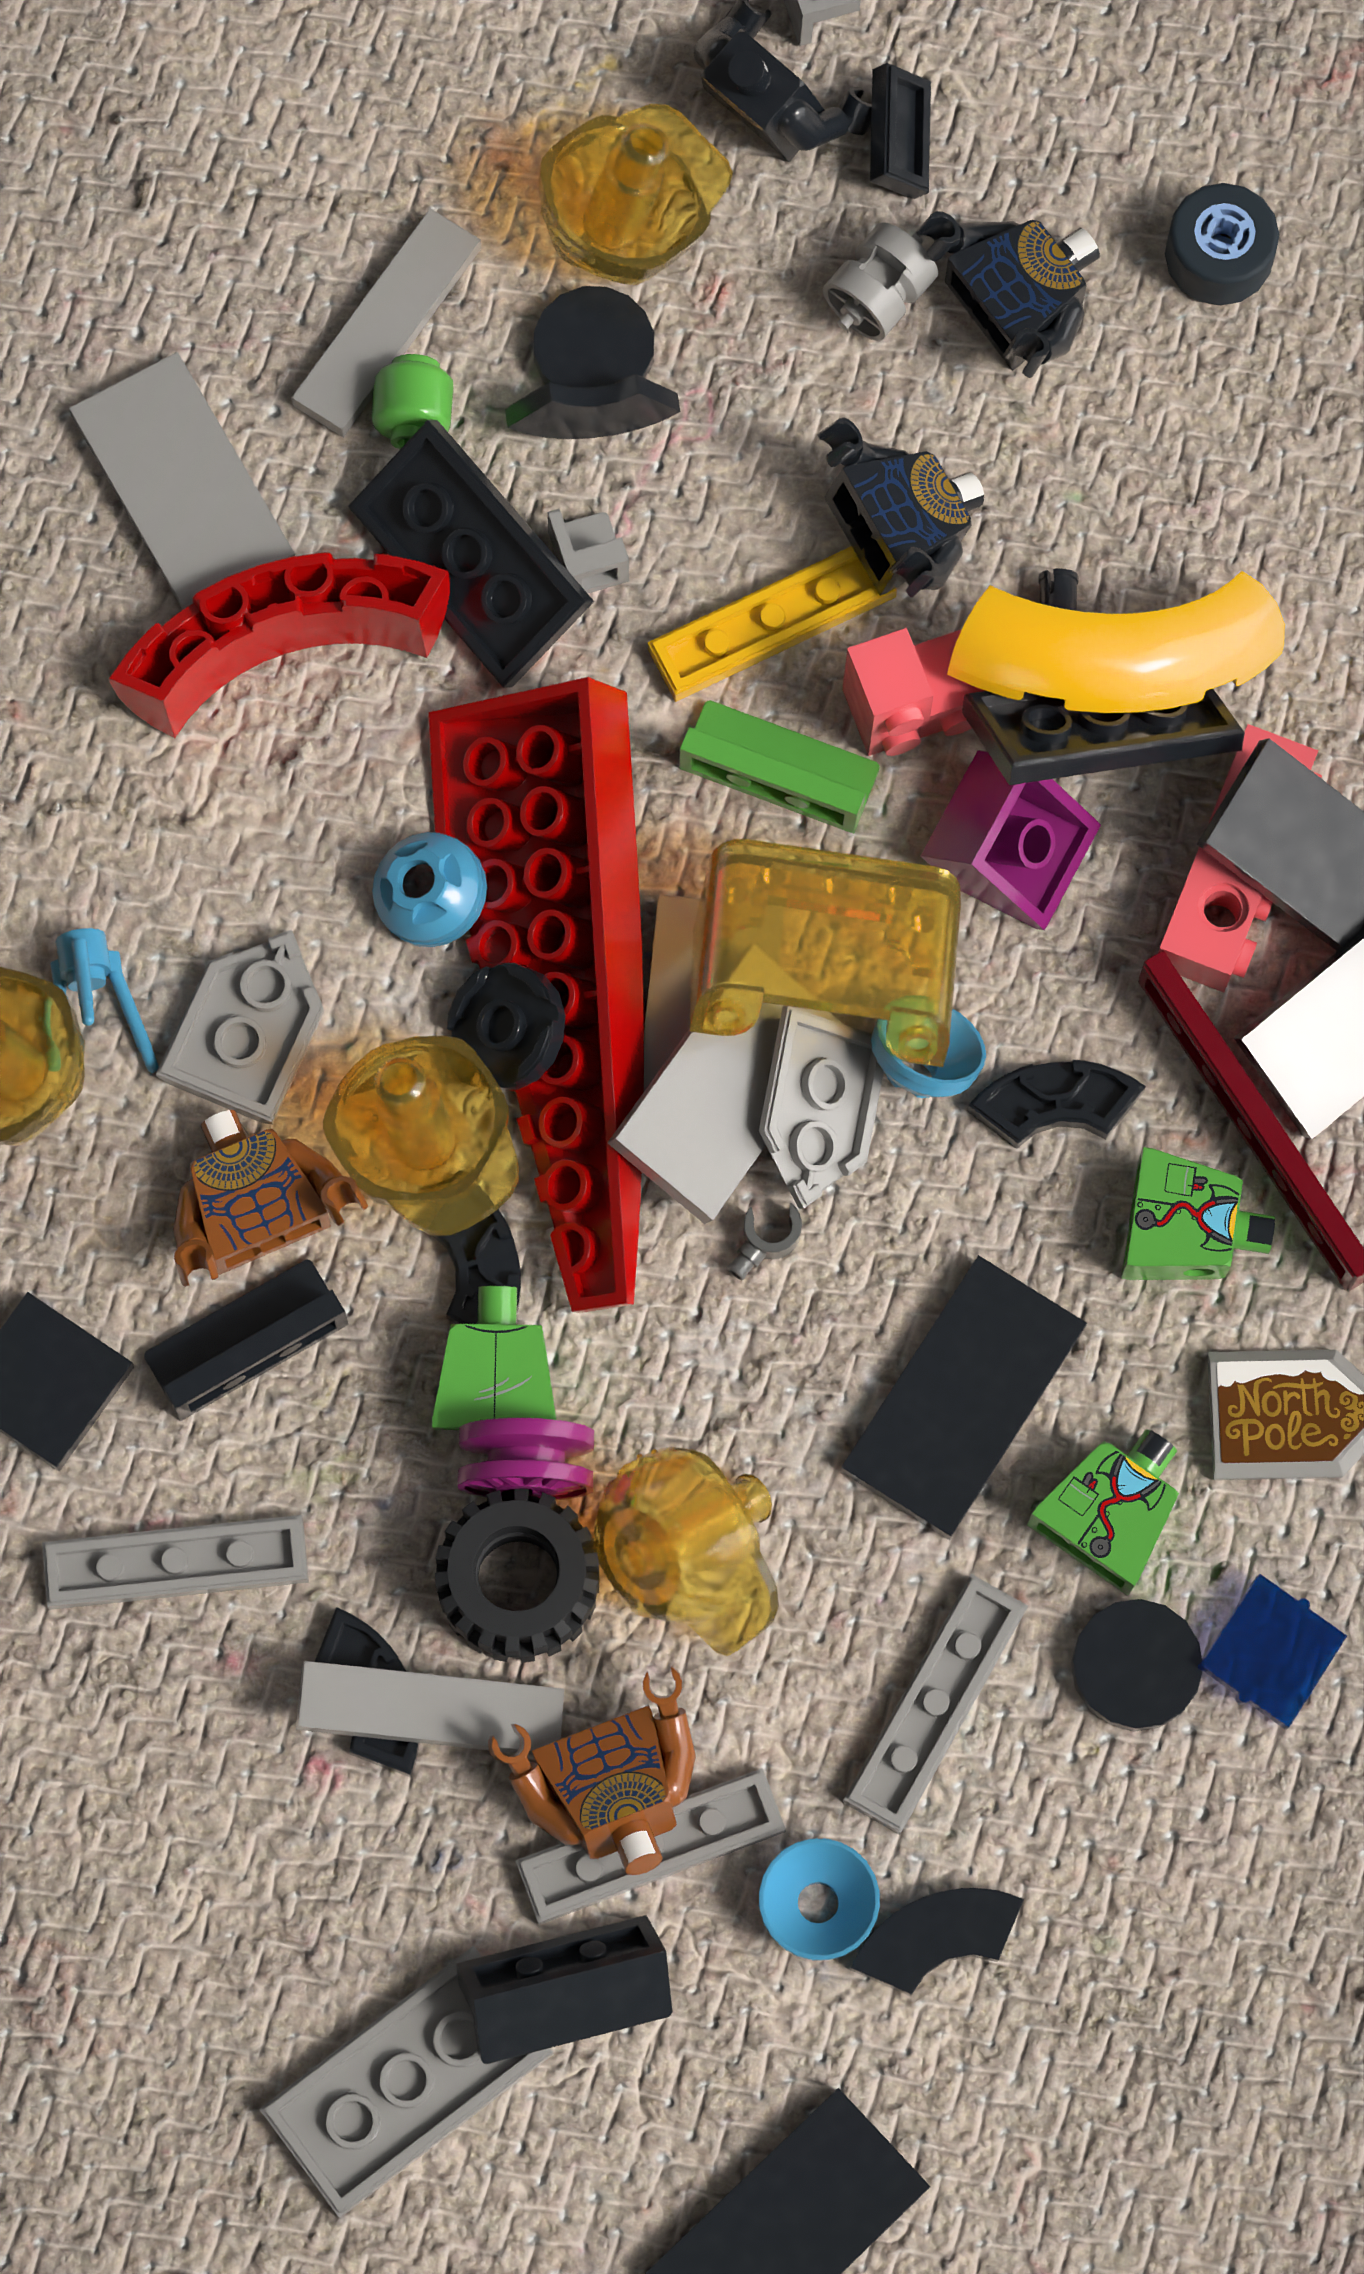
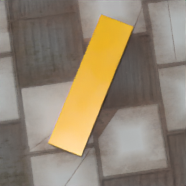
(765, 623)

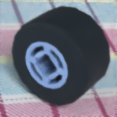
(1210, 264)

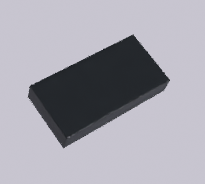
(900, 131)

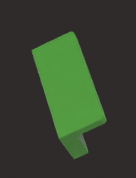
(779, 766)

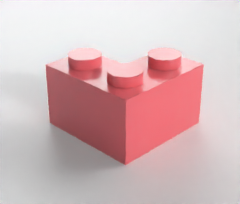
(904, 691)

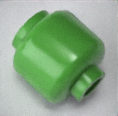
(409, 395)

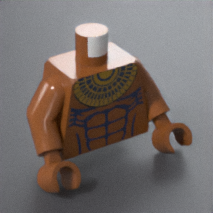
(253, 1198)
(610, 1782)

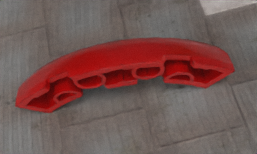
(273, 613)

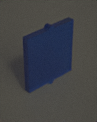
(1272, 1651)

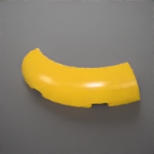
(1119, 658)

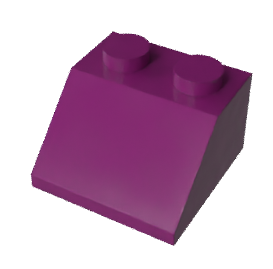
(1011, 842)

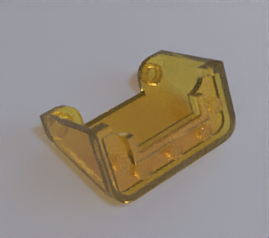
(829, 939)

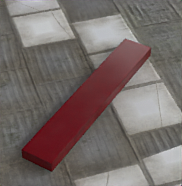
(1254, 1120)

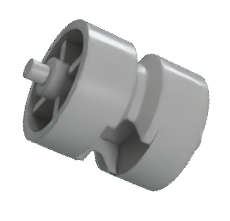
(873, 289)

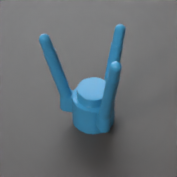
(85, 965)

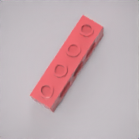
(1191, 942)

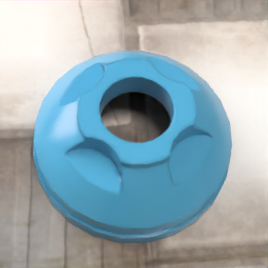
(450, 904)
(961, 1067)
(827, 1864)

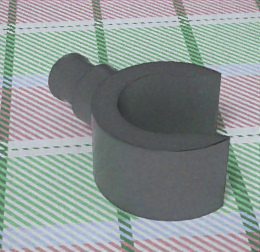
(756, 1249)

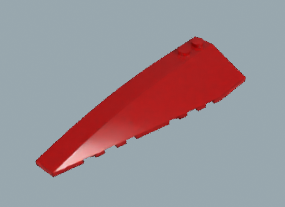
(550, 813)

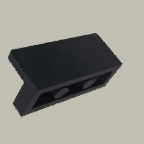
(245, 1338)
(566, 1989)

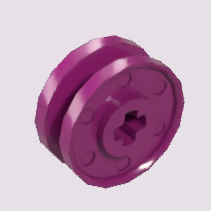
(526, 1456)

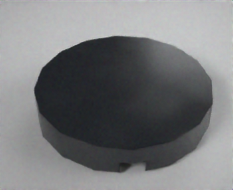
(593, 338)
(510, 1021)
(1137, 1665)

